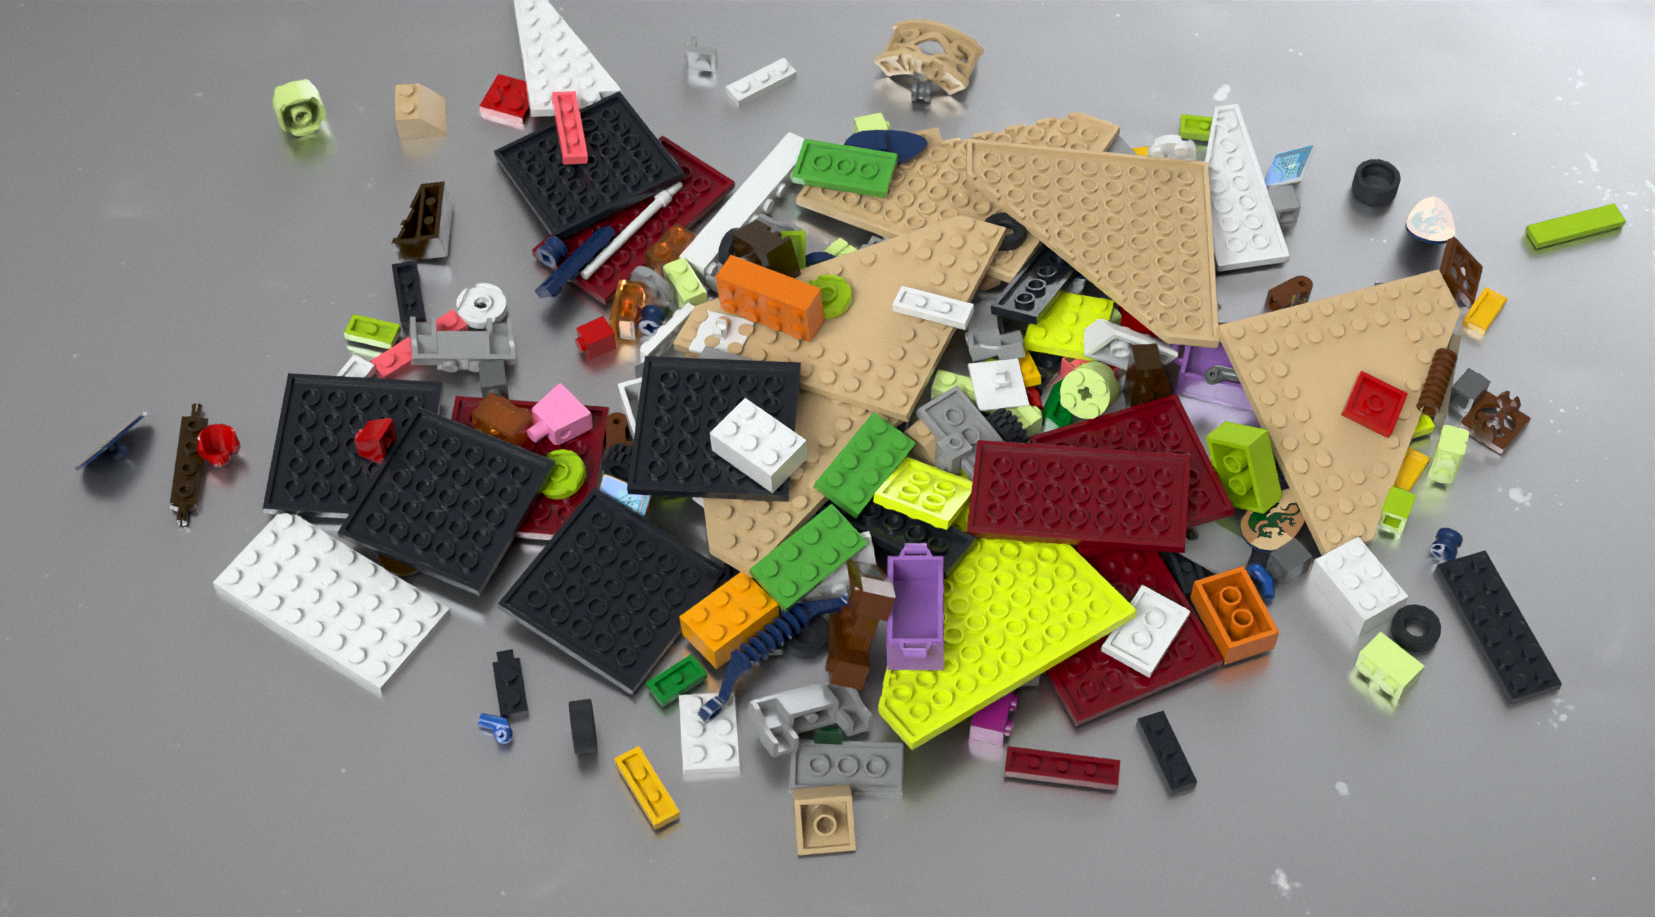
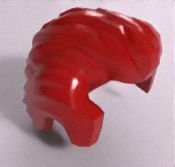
(218, 444)

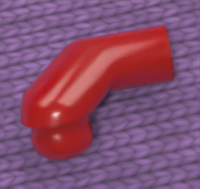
(1034, 397)

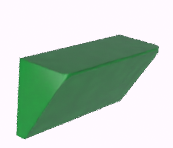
(1053, 412)

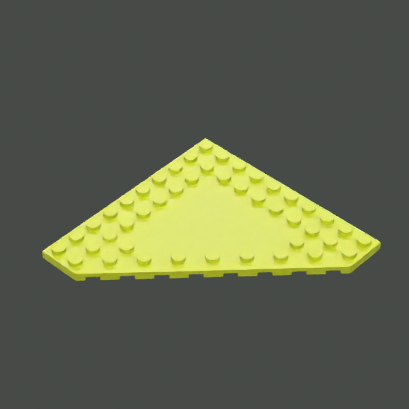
(1006, 620)

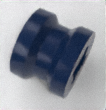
(552, 251)
(651, 319)
(1446, 544)

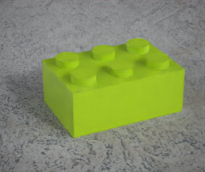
(1245, 465)

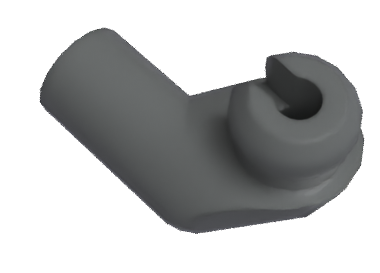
(1220, 373)

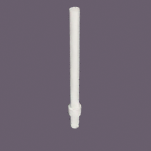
(662, 199)

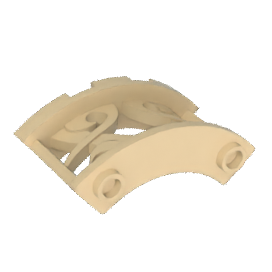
(939, 67)

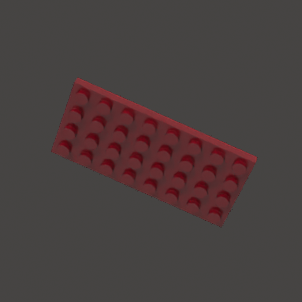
(700, 193)
(1080, 496)

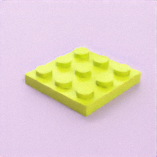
(1064, 325)
(925, 493)

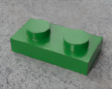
(677, 680)

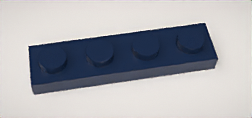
(581, 257)

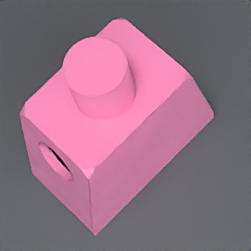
(559, 417)

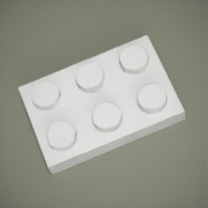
(1149, 635)
(710, 745)

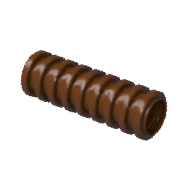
(1437, 381)

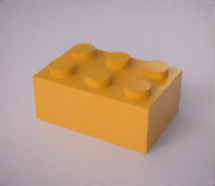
(728, 618)

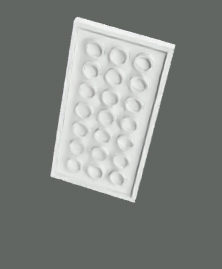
(332, 599)

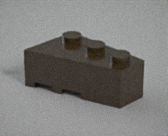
(427, 226)
(766, 248)
(1146, 376)

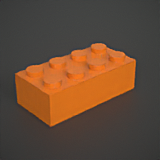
(770, 298)

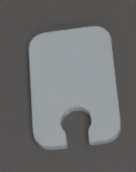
(1217, 548)

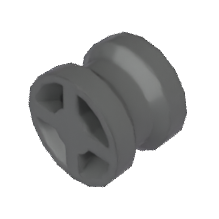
(921, 90)

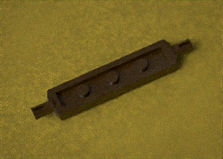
(188, 466)

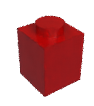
(595, 338)

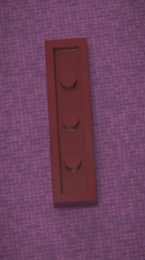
(1062, 768)

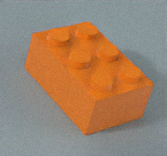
(1234, 615)

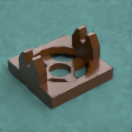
(1456, 257)
(1487, 435)

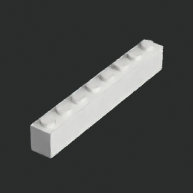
(754, 197)

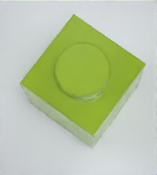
(1397, 509)

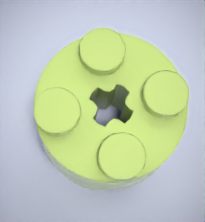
(298, 107)
(1090, 402)

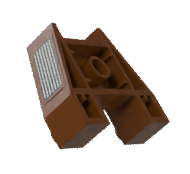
(853, 628)

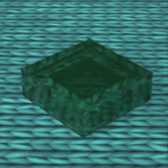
(828, 735)

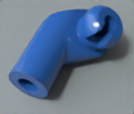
(1266, 581)
(499, 725)

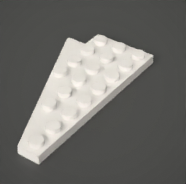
(556, 59)
(1241, 208)

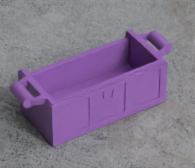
(1191, 377)
(917, 615)

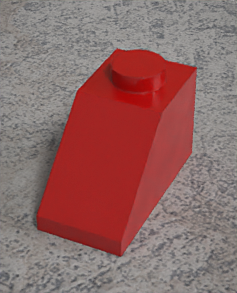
(375, 439)

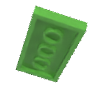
(845, 168)
(864, 465)
(808, 557)

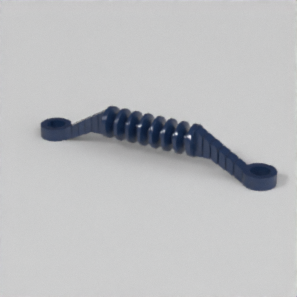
(766, 641)

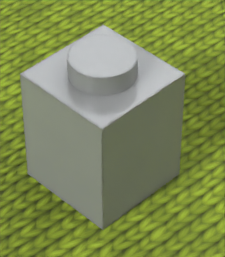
(1285, 203)

